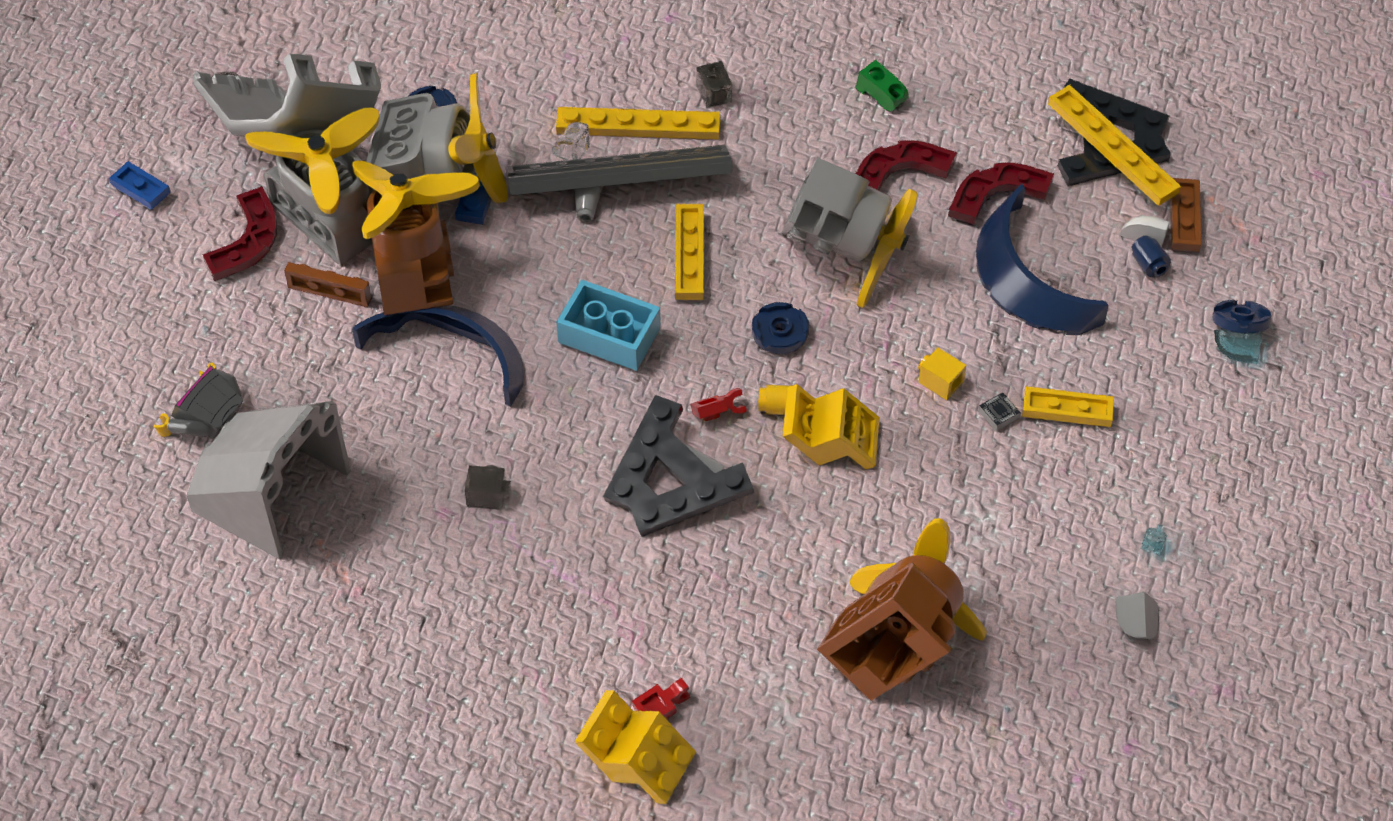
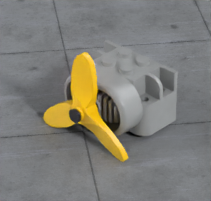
(429, 139)
(317, 182)
(846, 217)

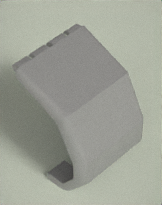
(305, 105)

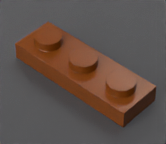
(1186, 216)
(328, 284)

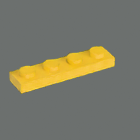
(689, 252)

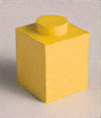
(941, 373)

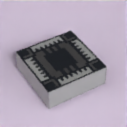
(999, 411)

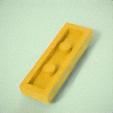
(1068, 406)

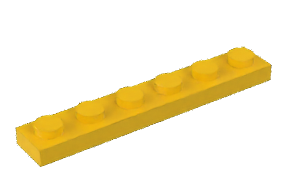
(642, 122)
(1114, 145)

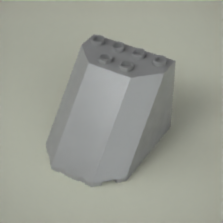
(231, 470)

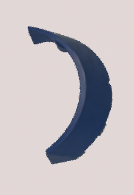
(1019, 290)
(461, 322)

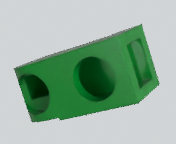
(882, 86)

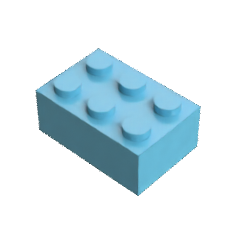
(608, 324)

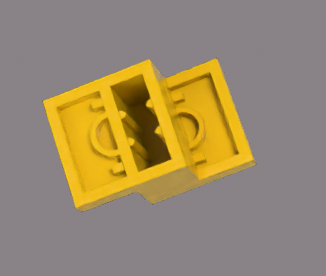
(831, 426)
(635, 746)

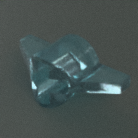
(1154, 540)

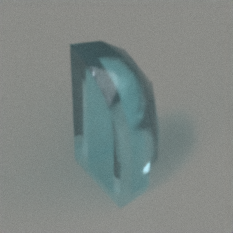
(1239, 346)

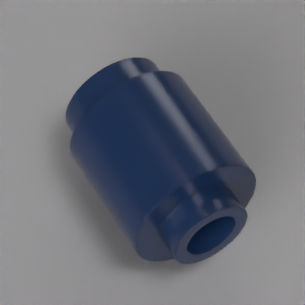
(1150, 256)

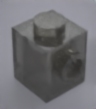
(714, 84)
(486, 487)

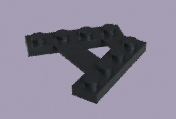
(1143, 121)
(701, 486)

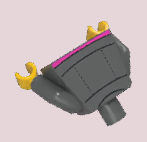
(205, 406)

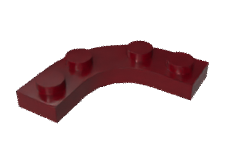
(905, 155)
(1001, 177)
(255, 241)

